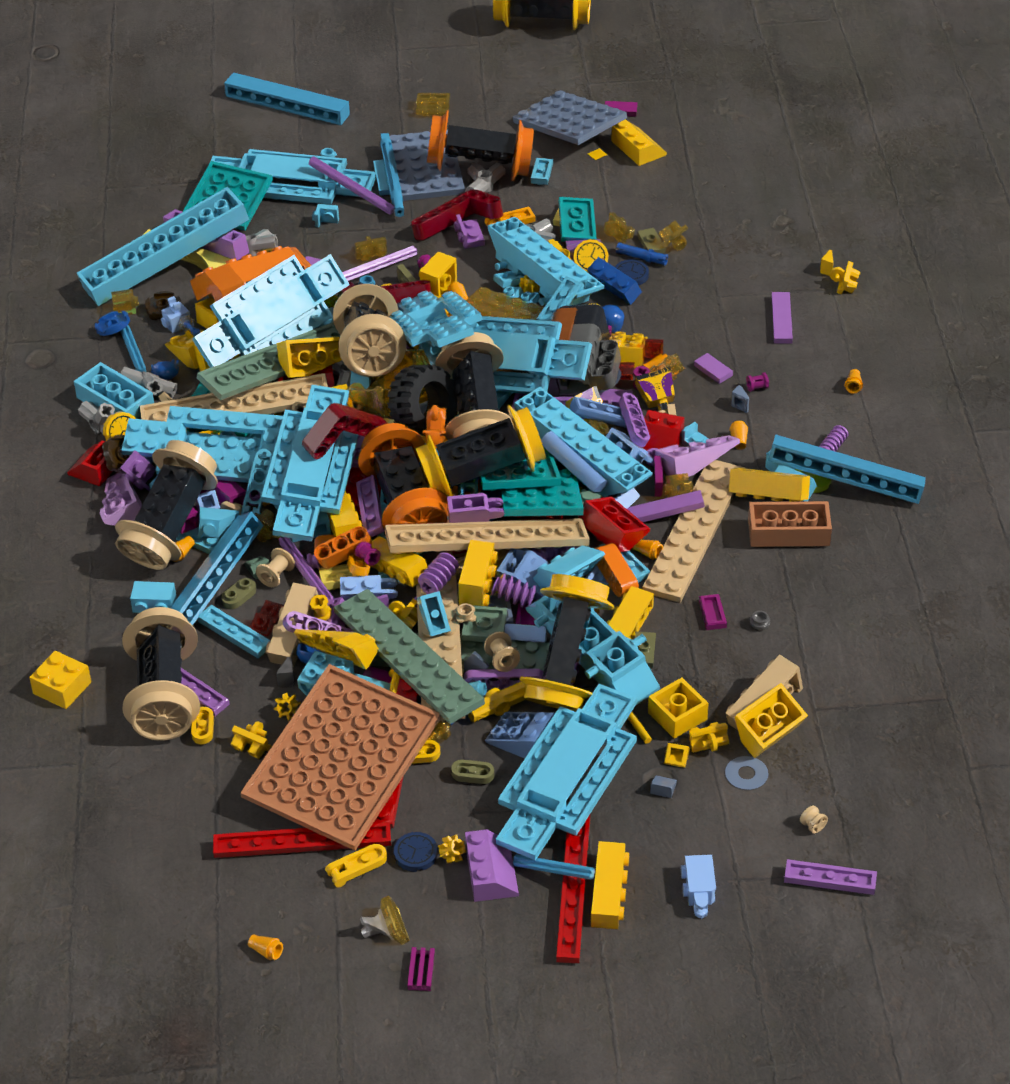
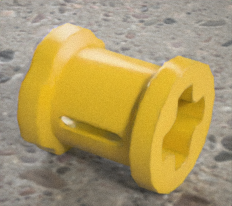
(319, 604)

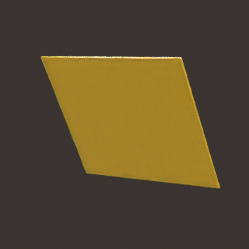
(596, 154)

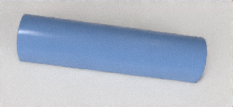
(597, 411)
(573, 462)

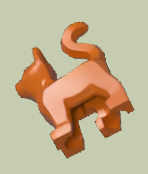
(435, 425)

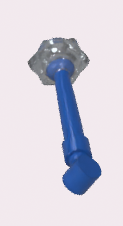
(188, 323)

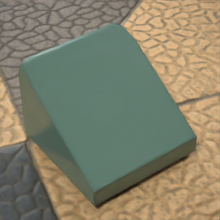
(252, 564)

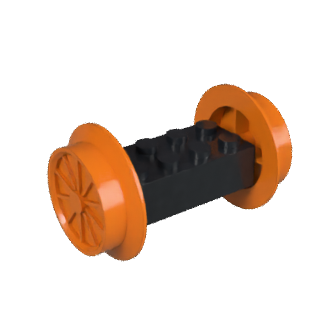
(480, 144)
(393, 460)

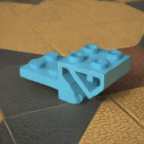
(317, 665)

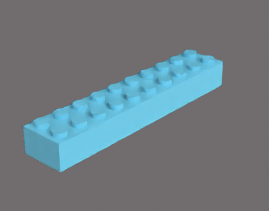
(163, 246)

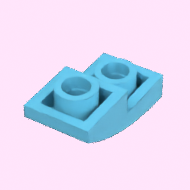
(516, 292)

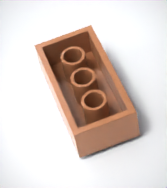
(789, 524)

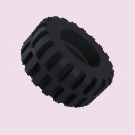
(406, 393)

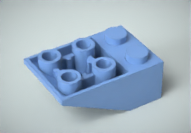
(522, 565)
(518, 731)

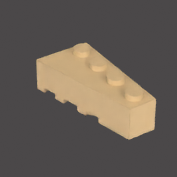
(284, 642)
(777, 672)

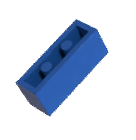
(615, 280)

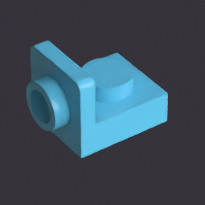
(326, 214)
(691, 434)

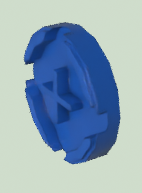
(112, 323)

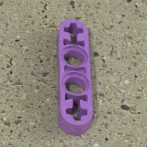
(634, 419)
(320, 624)
(504, 677)

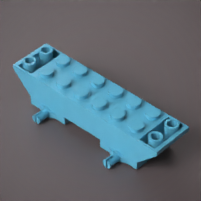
(528, 253)
(593, 447)
(605, 653)

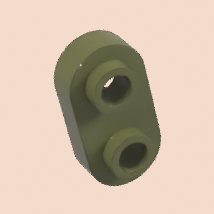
(239, 593)
(472, 771)

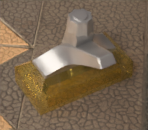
(386, 922)

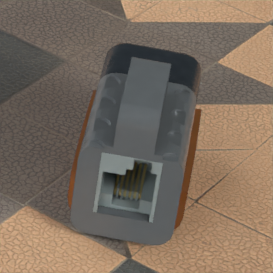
(590, 325)

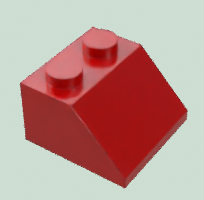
(663, 429)

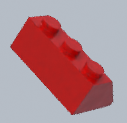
(613, 523)

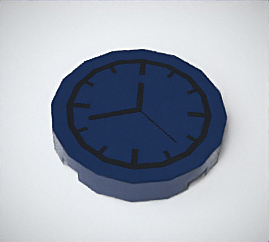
(635, 269)
(415, 851)

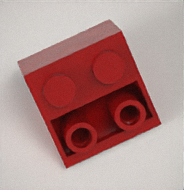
(91, 466)

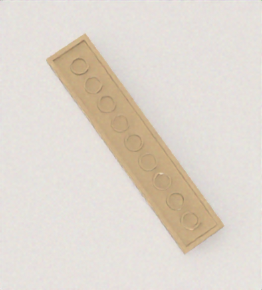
(262, 399)
(503, 534)
(691, 535)
(446, 644)

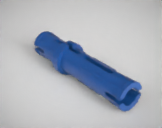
(648, 255)

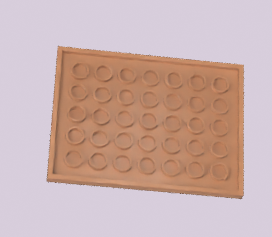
(341, 756)

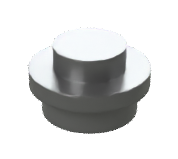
(760, 620)

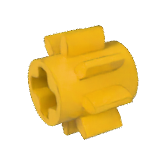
(528, 285)
(281, 706)
(452, 849)

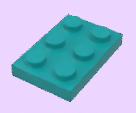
(576, 219)

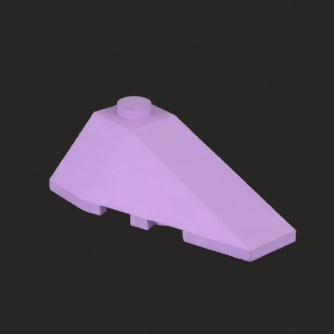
(695, 456)
(120, 500)

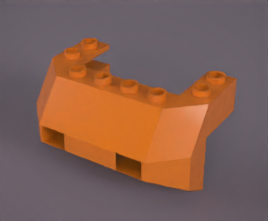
(234, 274)

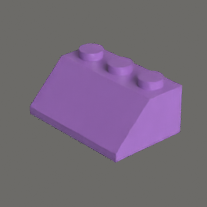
(489, 867)

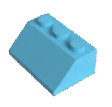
(574, 562)

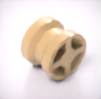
(813, 819)

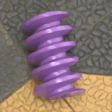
(438, 573)
(513, 590)

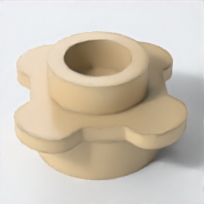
(465, 613)

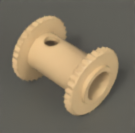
(270, 573)
(499, 647)

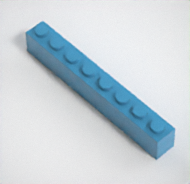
(287, 98)
(847, 469)
(217, 566)

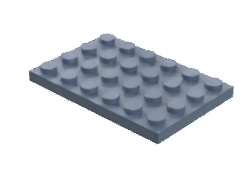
(570, 117)
(421, 178)

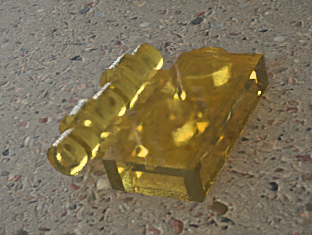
(432, 103)

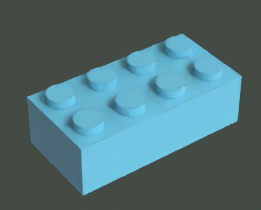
(108, 386)

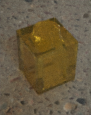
(125, 301)

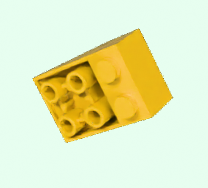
(630, 347)
(184, 349)

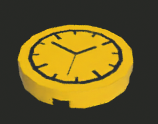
(588, 252)
(116, 424)

